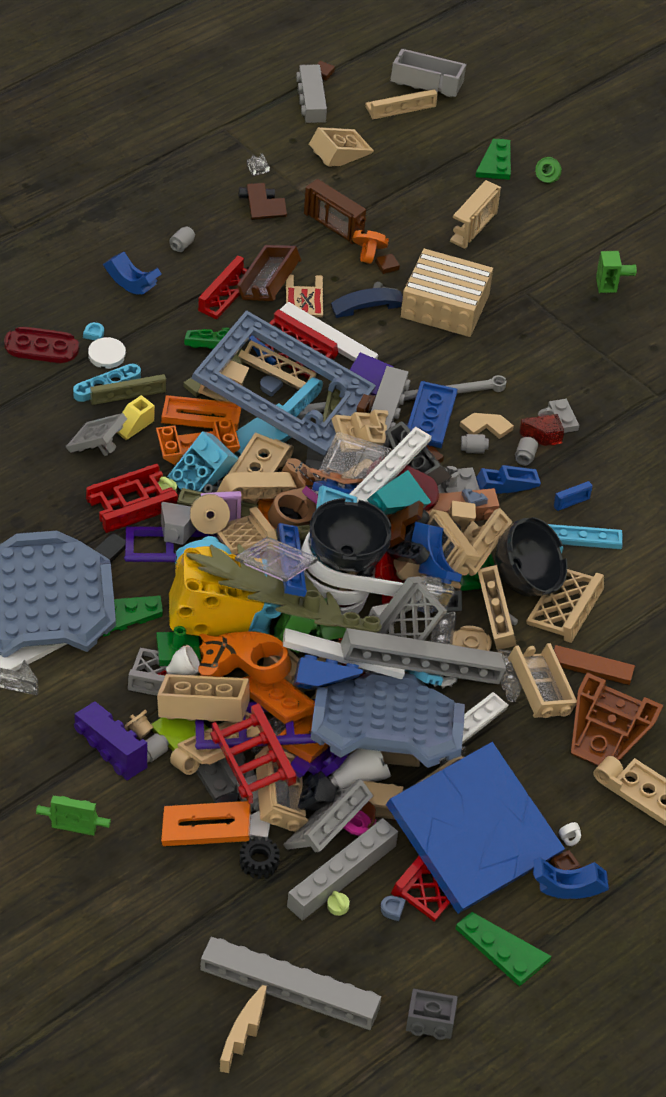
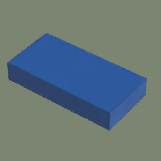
(572, 496)

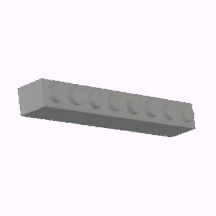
(422, 656)
(291, 983)

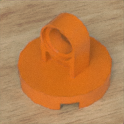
(369, 243)

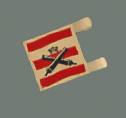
(306, 298)

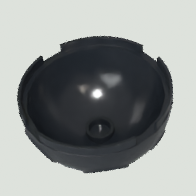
(349, 534)
(531, 558)

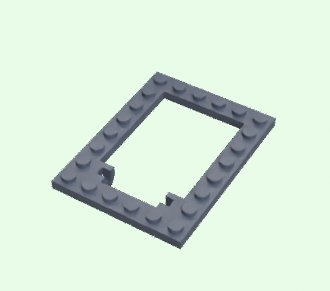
(316, 436)

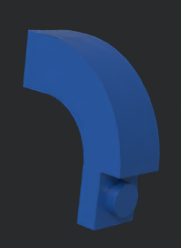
(129, 276)
(570, 883)

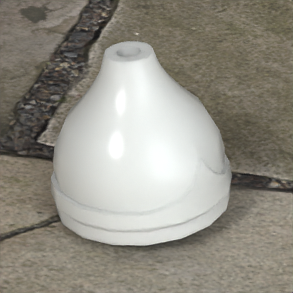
(184, 662)

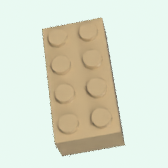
(203, 698)

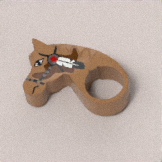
(295, 498)

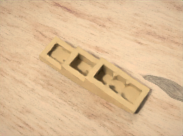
(245, 1024)

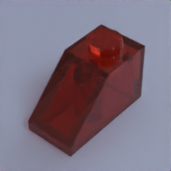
(543, 429)

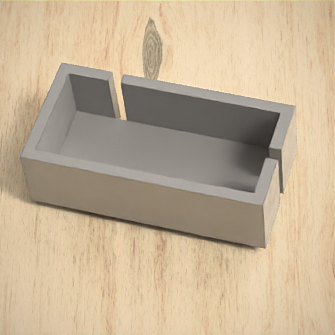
(428, 72)

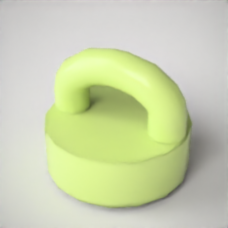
(166, 483)
(338, 903)

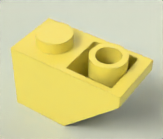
(139, 415)

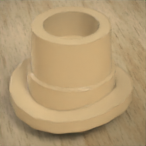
(139, 725)

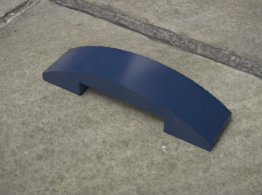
(366, 298)

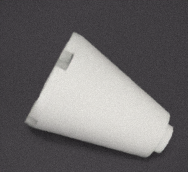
(362, 765)

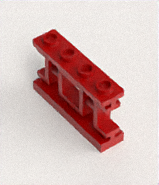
(134, 510)

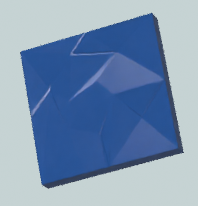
(474, 827)

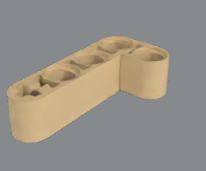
(258, 484)

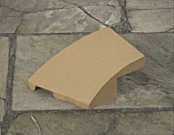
(363, 425)

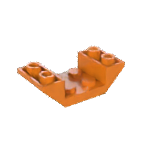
(175, 446)

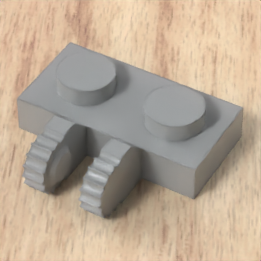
(565, 414)

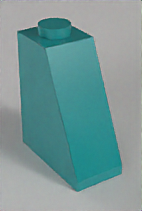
(399, 494)

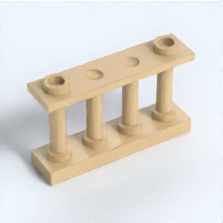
(485, 538)

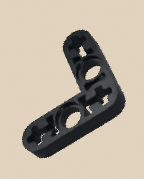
(410, 551)

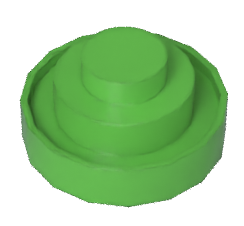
(548, 170)

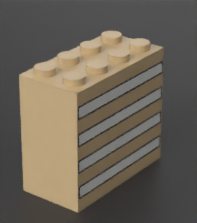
(446, 292)

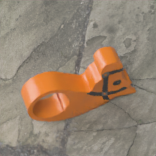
(242, 651)

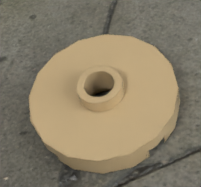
(202, 506)

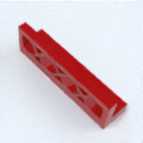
(220, 287)

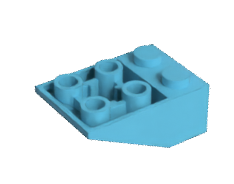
(203, 463)

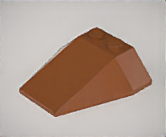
(609, 721)

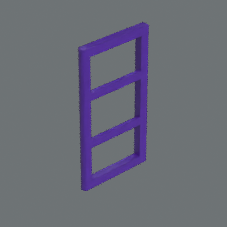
(169, 556)
(288, 739)

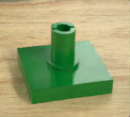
(171, 642)

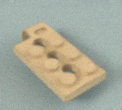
(611, 775)

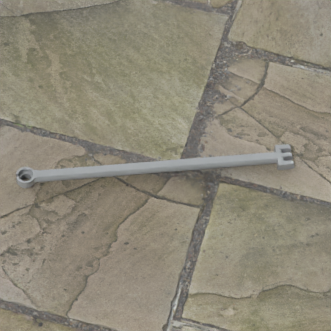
(497, 383)

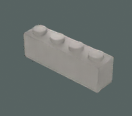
(312, 93)

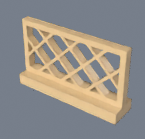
(246, 531)
(580, 607)

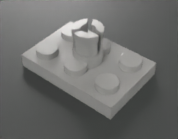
(98, 434)
(460, 480)

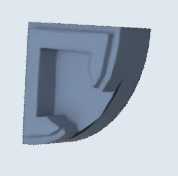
(474, 497)

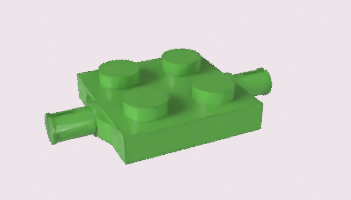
(73, 815)

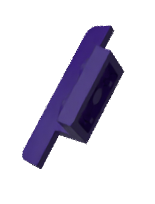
(325, 762)

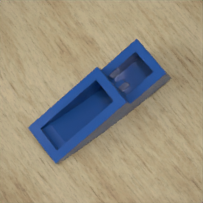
(508, 479)

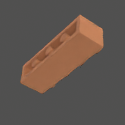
(483, 512)

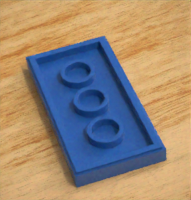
(433, 411)

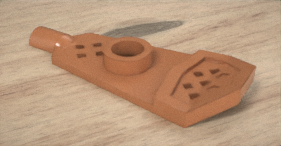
(336, 477)

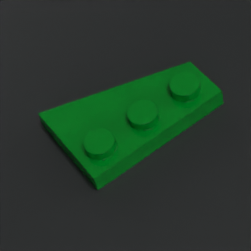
(497, 161)
(204, 338)

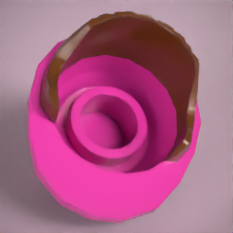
(362, 820)

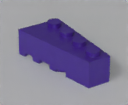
(112, 740)

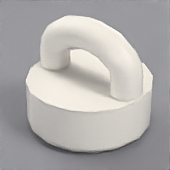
(570, 831)

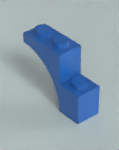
(436, 564)

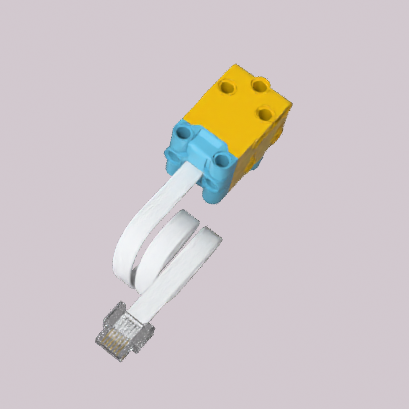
(216, 609)

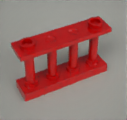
(266, 736)

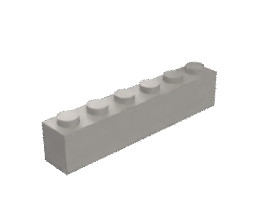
(391, 395)
(342, 869)

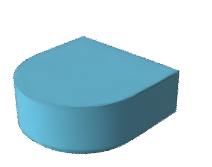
(93, 331)

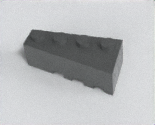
(424, 460)

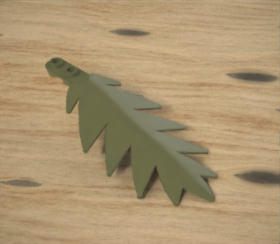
(272, 591)

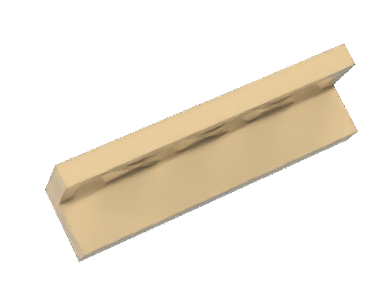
(402, 104)
(273, 370)

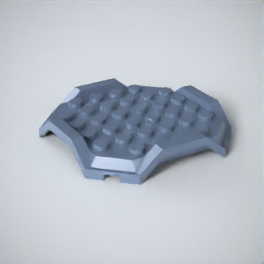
(53, 592)
(388, 717)

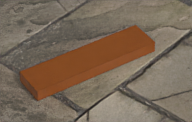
(594, 664)

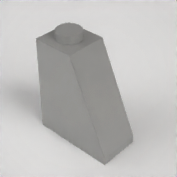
(176, 523)

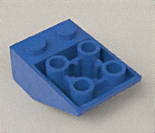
(314, 673)

